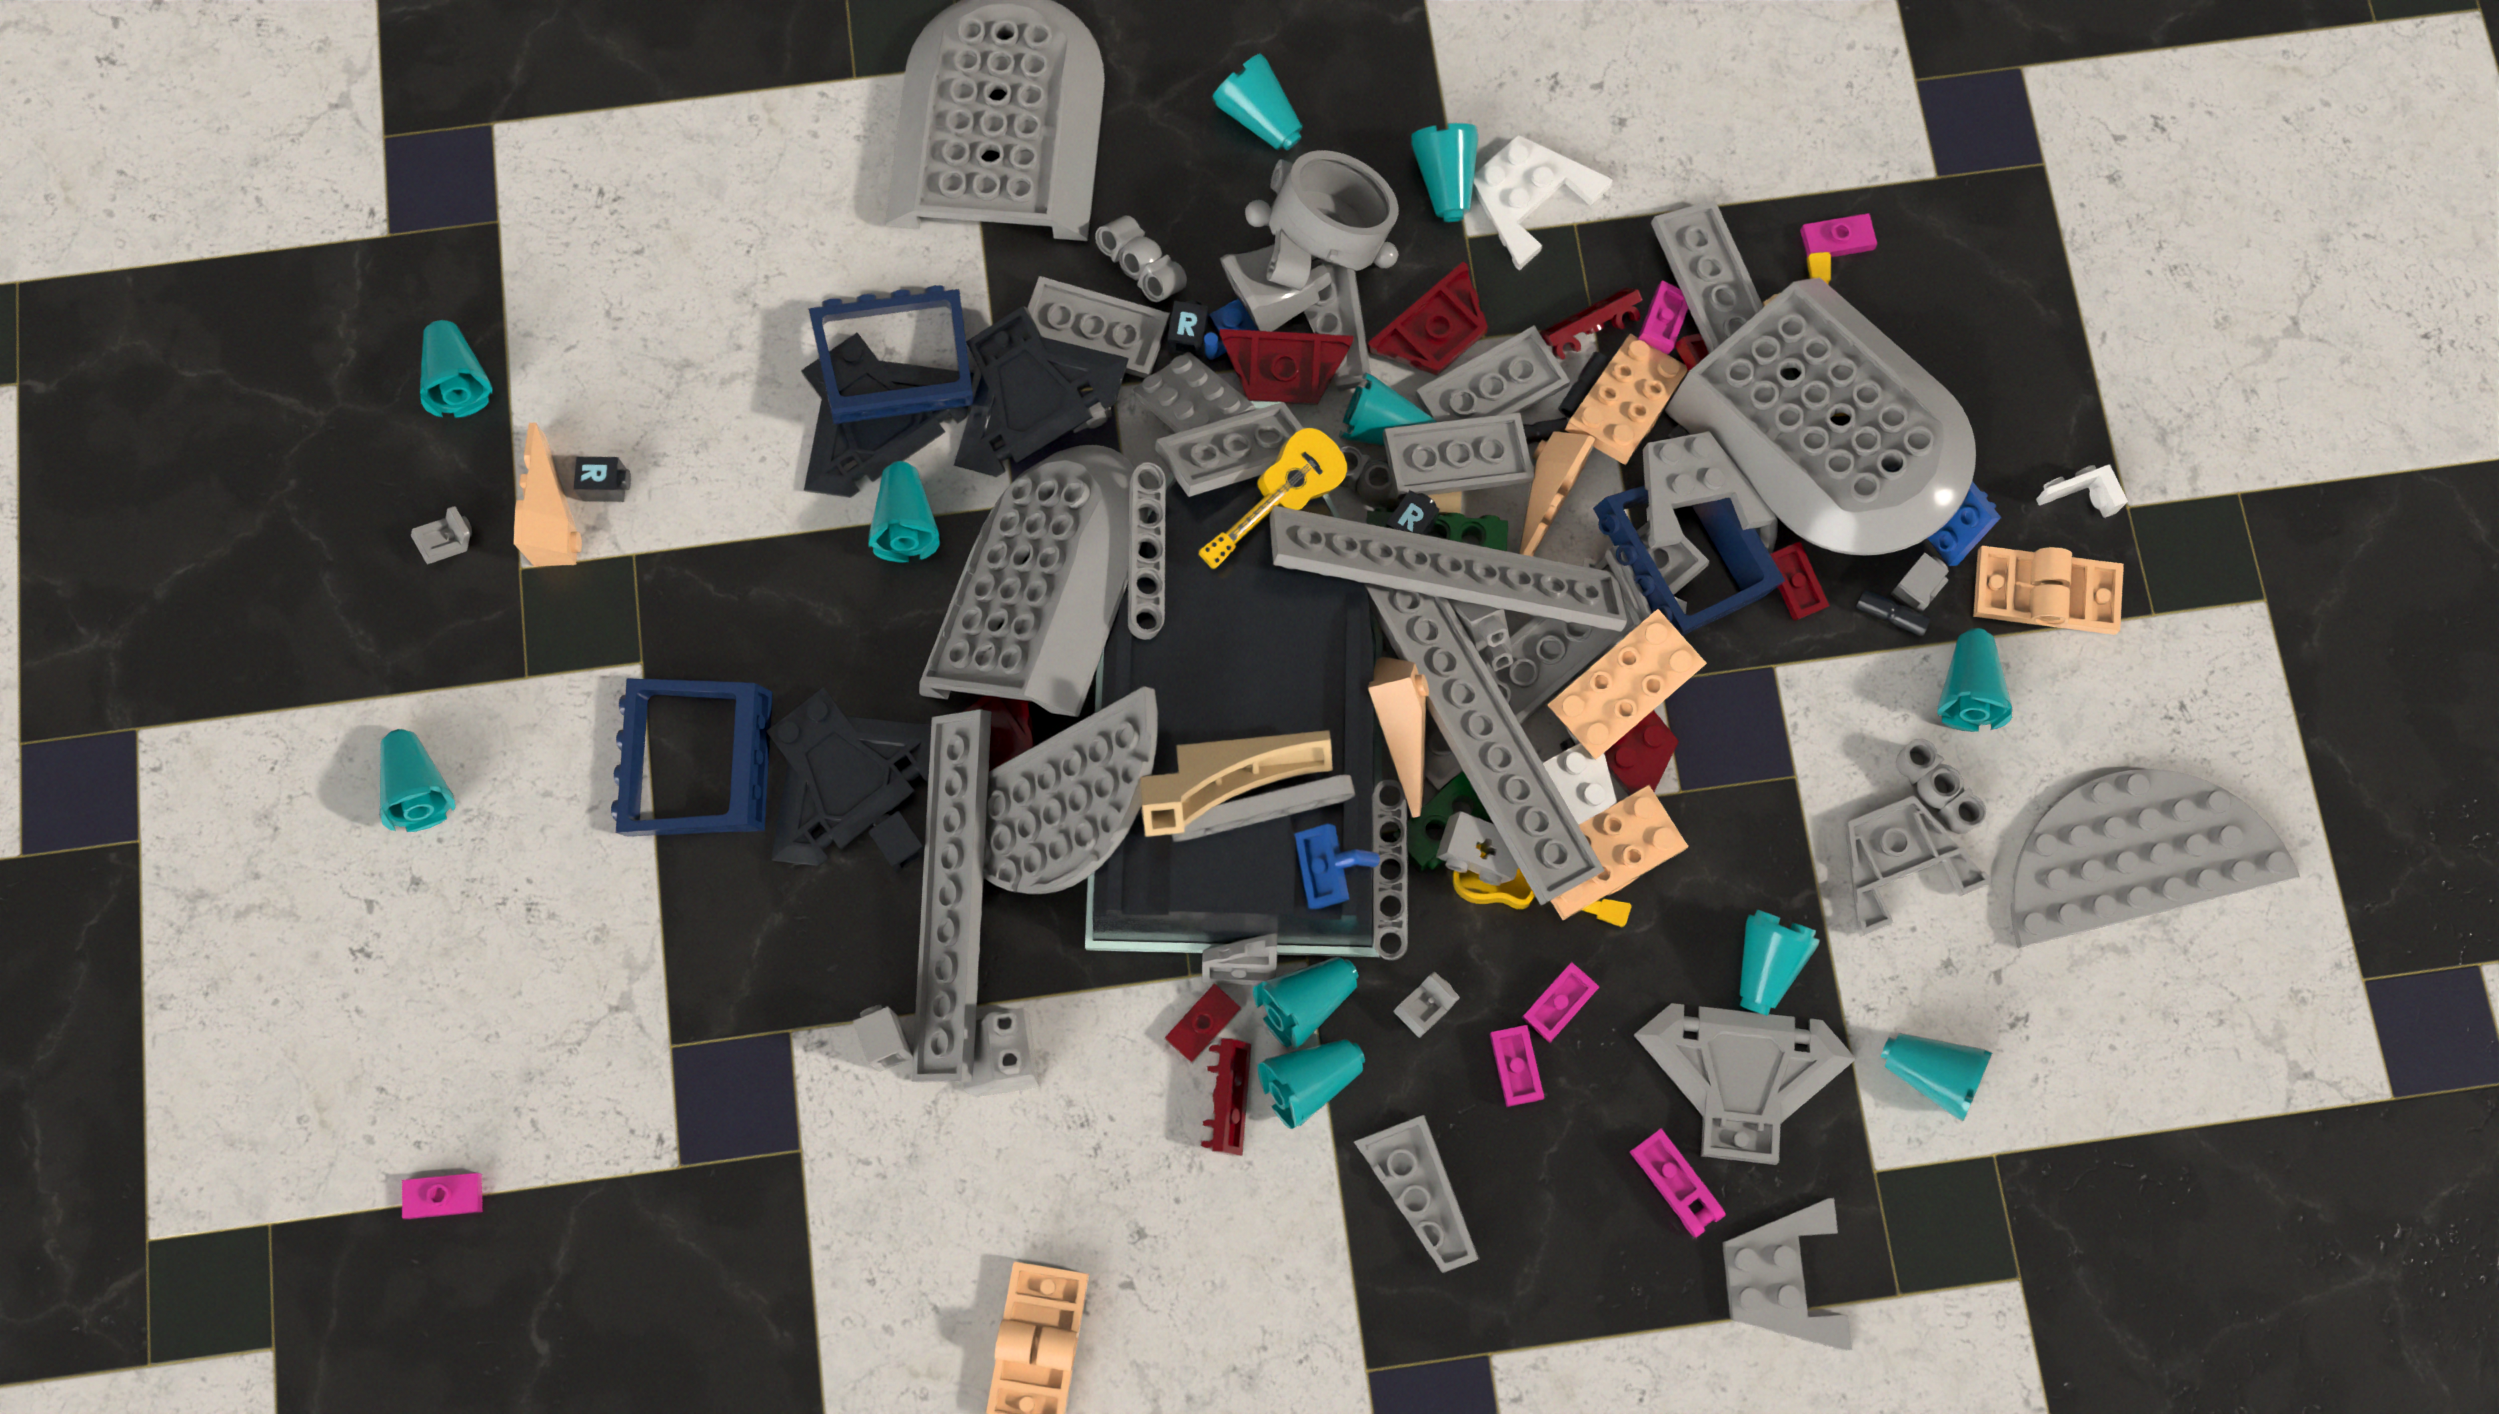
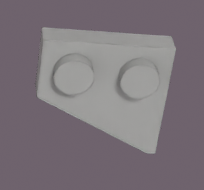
(1241, 961)

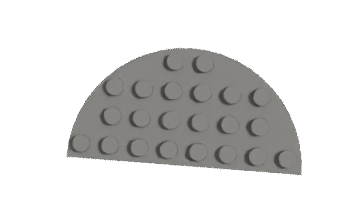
(1069, 798)
(2138, 850)

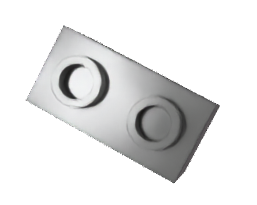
(1459, 851)
(882, 1038)

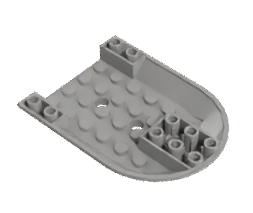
(1040, 129)
(1823, 475)
(1056, 605)

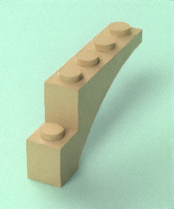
(1224, 769)

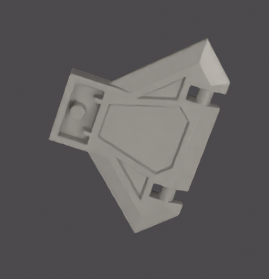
(1743, 1073)

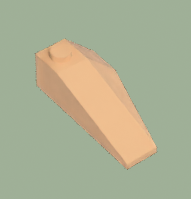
(1555, 474)
(543, 519)
(1401, 710)

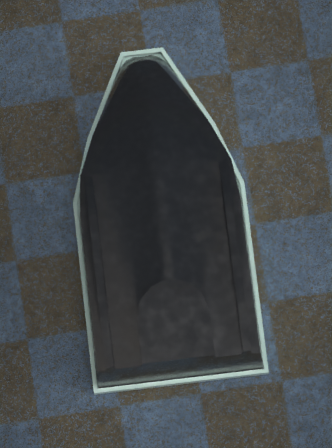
(1235, 660)

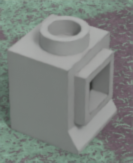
(1922, 583)

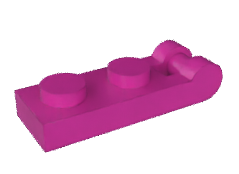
(1677, 1182)

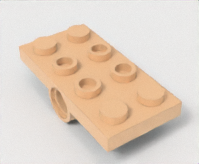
(1628, 398)
(2048, 589)
(1626, 684)
(1628, 843)
(1037, 1340)

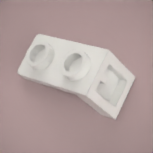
(2103, 486)

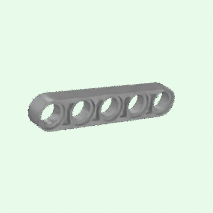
(1142, 567)
(1269, 806)
(1399, 886)

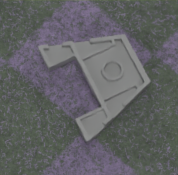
(1690, 473)
(1898, 844)
(1768, 1279)

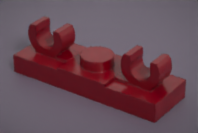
(1591, 320)
(1229, 1097)

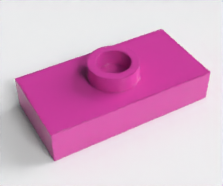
(1839, 236)
(1664, 318)
(1560, 1002)
(1516, 1066)
(441, 1195)

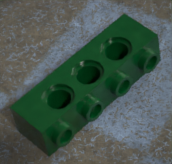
(1453, 526)
(1422, 849)

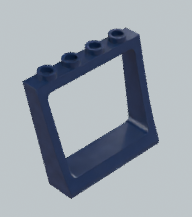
(895, 401)
(1739, 548)
(749, 760)

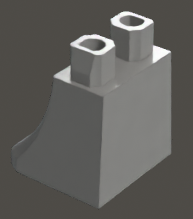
(1267, 301)
(1487, 631)
(1003, 1054)

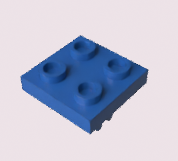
(1966, 527)

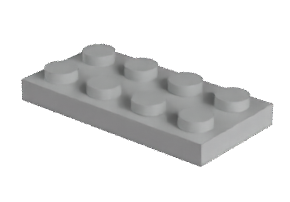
(1099, 323)
(1496, 382)
(1190, 395)
(1227, 448)
(1458, 455)

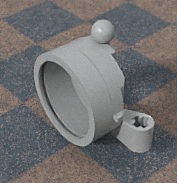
(1328, 211)

